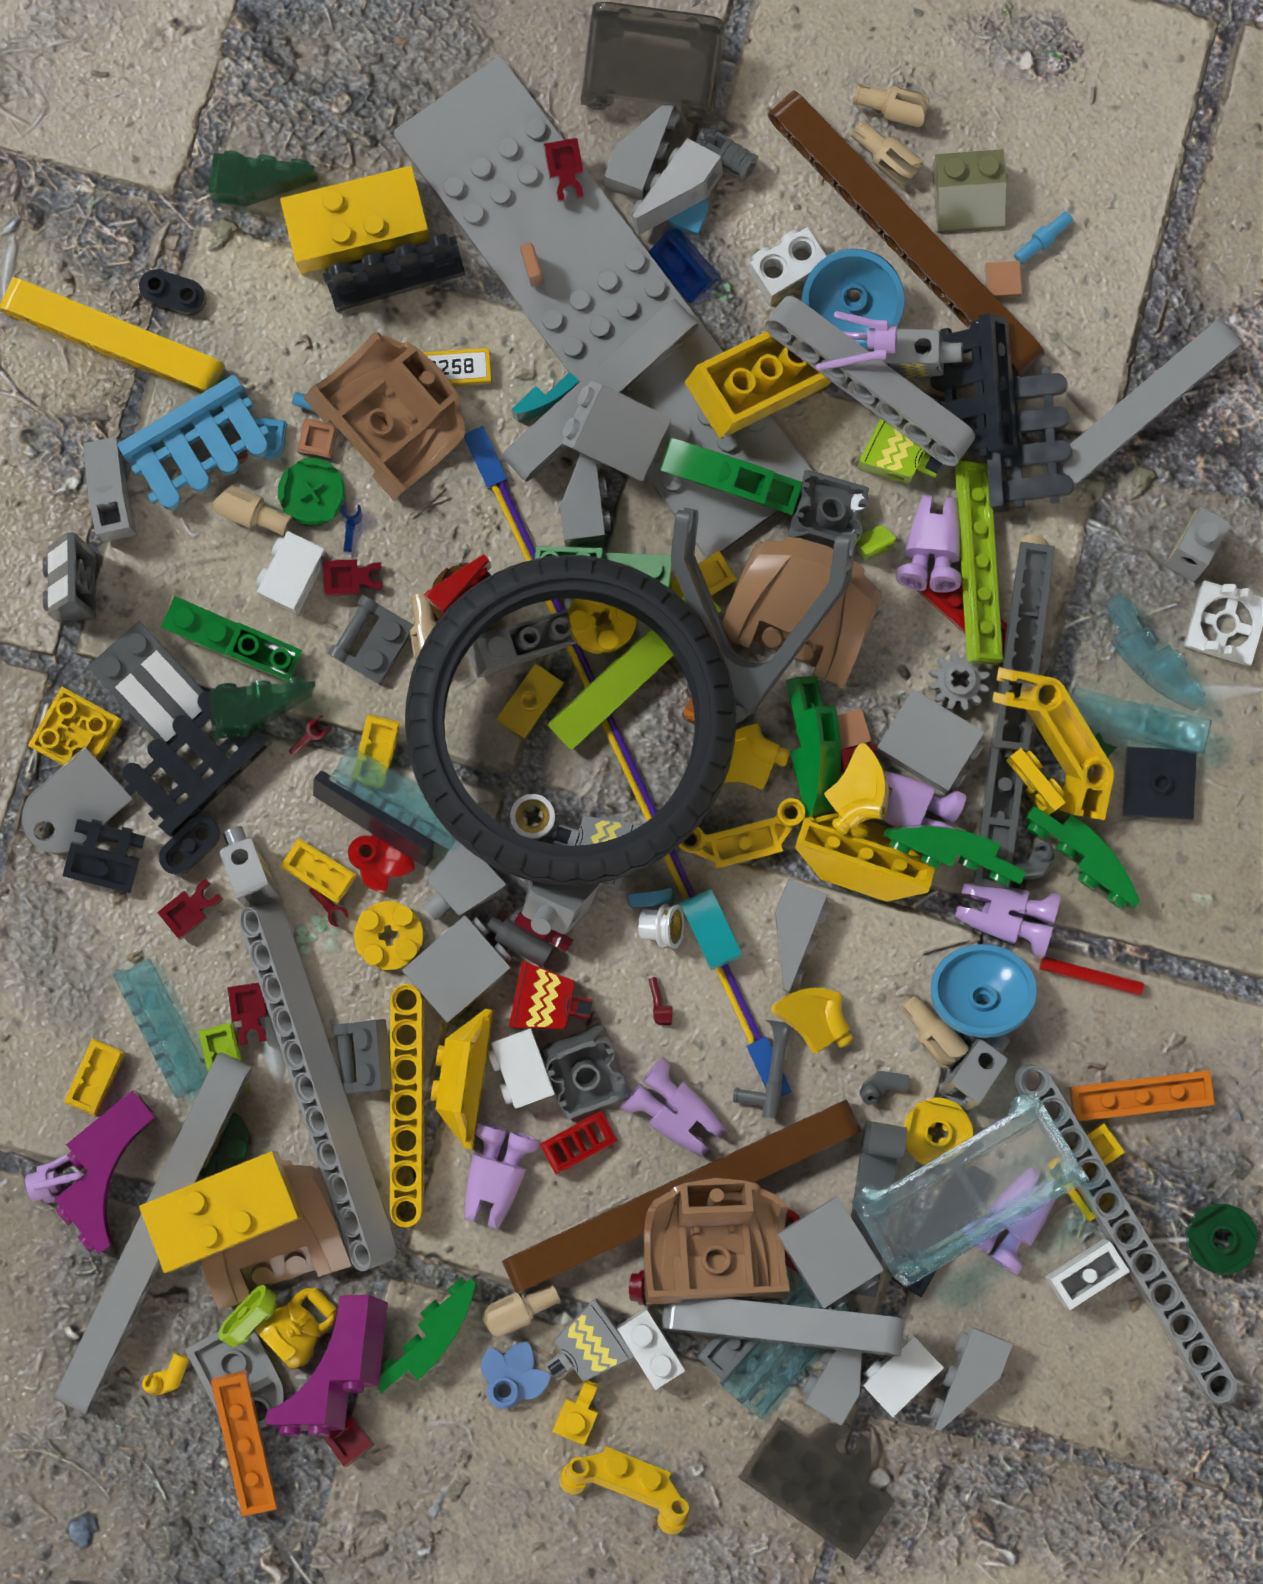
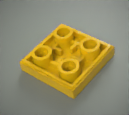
(71, 726)

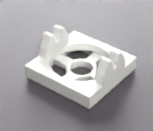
(1197, 641)

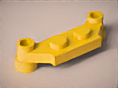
(747, 841)
(632, 1479)

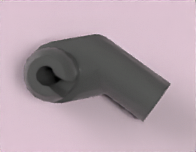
(1038, 862)
(880, 1083)

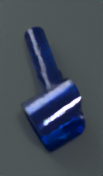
(350, 522)

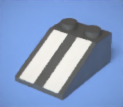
(70, 579)
(148, 681)

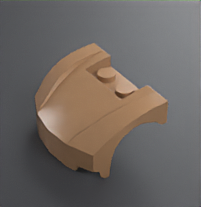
(392, 410)
(781, 587)
(715, 1243)
(283, 1252)

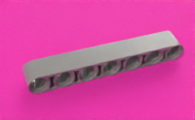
(618, 371)
(871, 381)
(1149, 400)
(786, 1325)

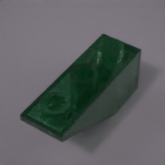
(252, 180)
(248, 708)

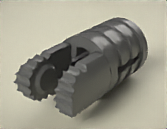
(735, 158)

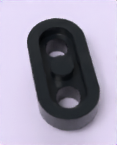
(171, 291)
(188, 843)

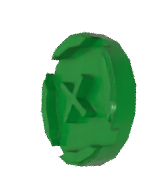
(312, 492)

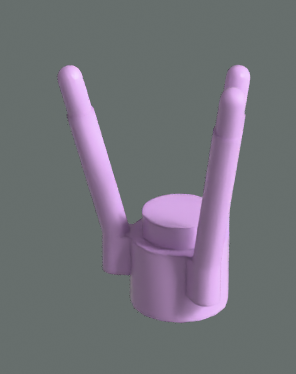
(879, 337)
(45, 1183)

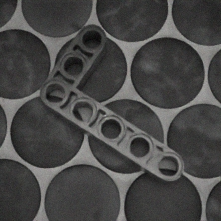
(877, 1165)

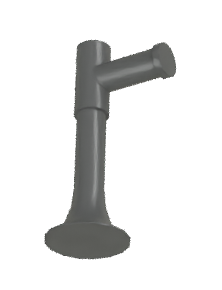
(771, 1098)

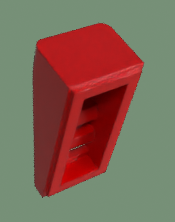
(457, 584)
(552, 1156)

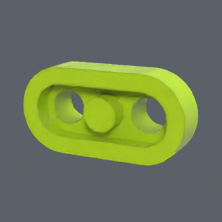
(240, 1323)

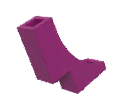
(99, 1151)
(346, 1367)

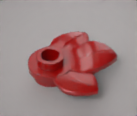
(381, 865)

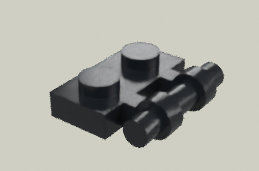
(102, 866)

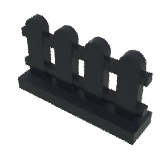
(394, 273)
(992, 381)
(1049, 452)
(189, 781)

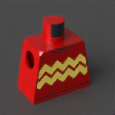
(546, 1000)

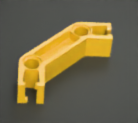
(1067, 738)

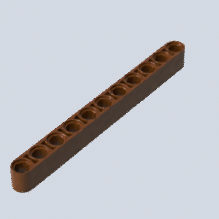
(896, 223)
(628, 1219)

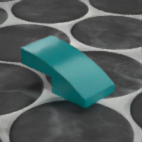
(538, 403)
(711, 929)

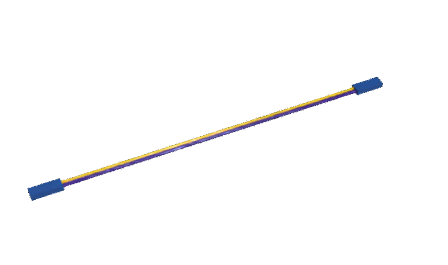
(494, 475)

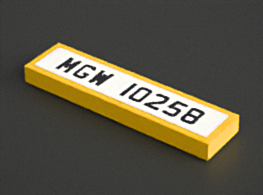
(464, 366)

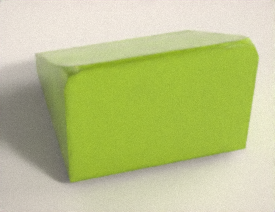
(875, 542)

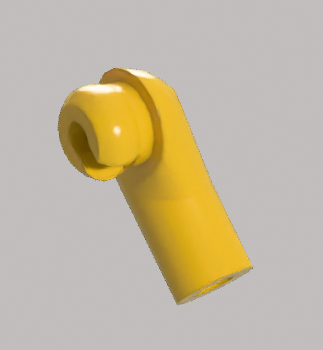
(167, 1379)

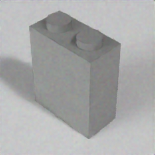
(615, 430)
(931, 742)
(458, 968)
(830, 1254)

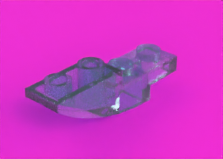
(1160, 669)
(1142, 722)

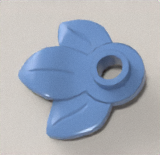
(515, 1370)

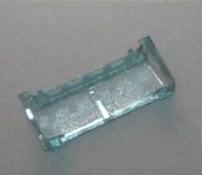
(970, 1192)

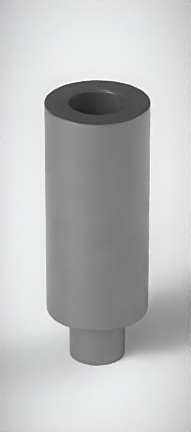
(521, 941)

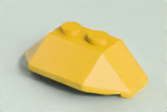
(862, 859)
(462, 1076)

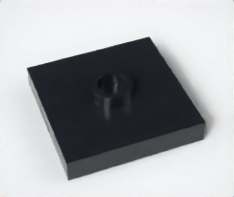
(1159, 783)

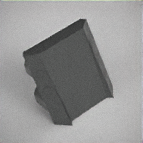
(828, 509)
(584, 1071)

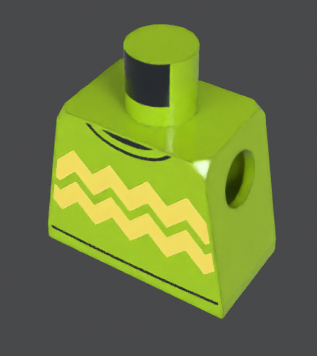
(895, 456)

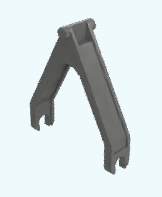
(752, 679)

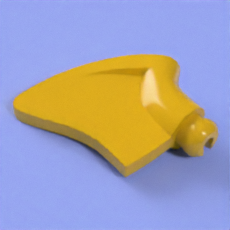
(754, 757)
(860, 792)
(816, 1017)

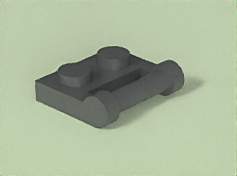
(381, 645)
(370, 1056)

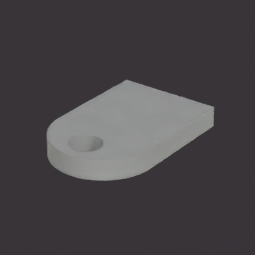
(74, 792)
(215, 1358)

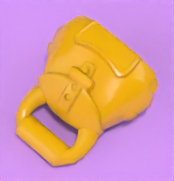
(294, 1330)

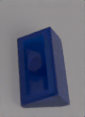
(684, 264)

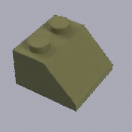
(969, 190)

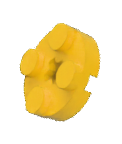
(595, 638)
(373, 922)
(925, 1115)

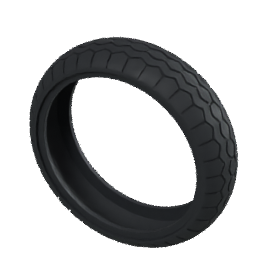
(599, 582)

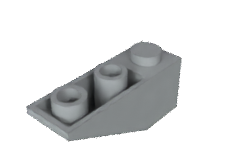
(637, 154)
(684, 182)
(108, 490)
(581, 506)
(520, 643)
(795, 921)
(975, 1370)
(836, 1384)

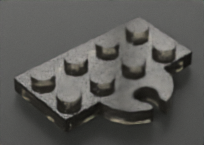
(820, 1483)

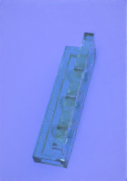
(389, 793)
(162, 1028)
(761, 1366)

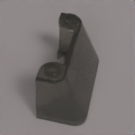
(653, 58)

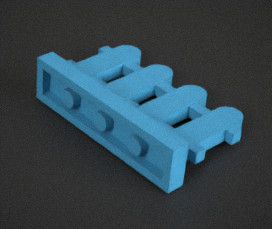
(201, 418)

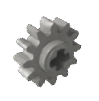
(959, 694)

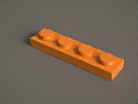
(1142, 1095)
(244, 1443)

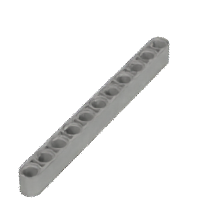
(317, 1085)
(1137, 1244)
(139, 1259)

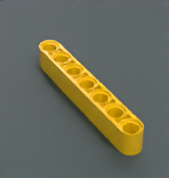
(111, 336)
(398, 1121)

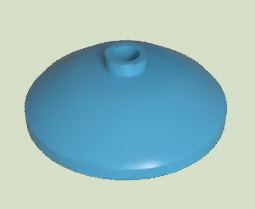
(861, 270)
(983, 975)

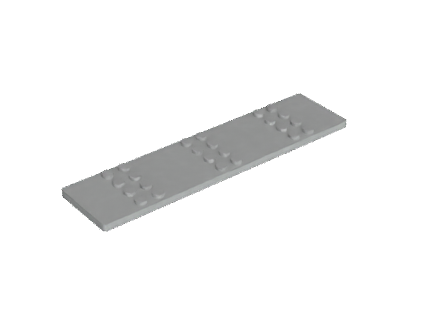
(599, 286)

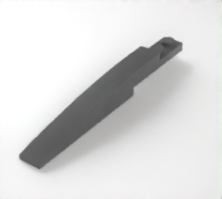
(1013, 724)

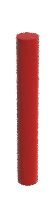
(1091, 975)

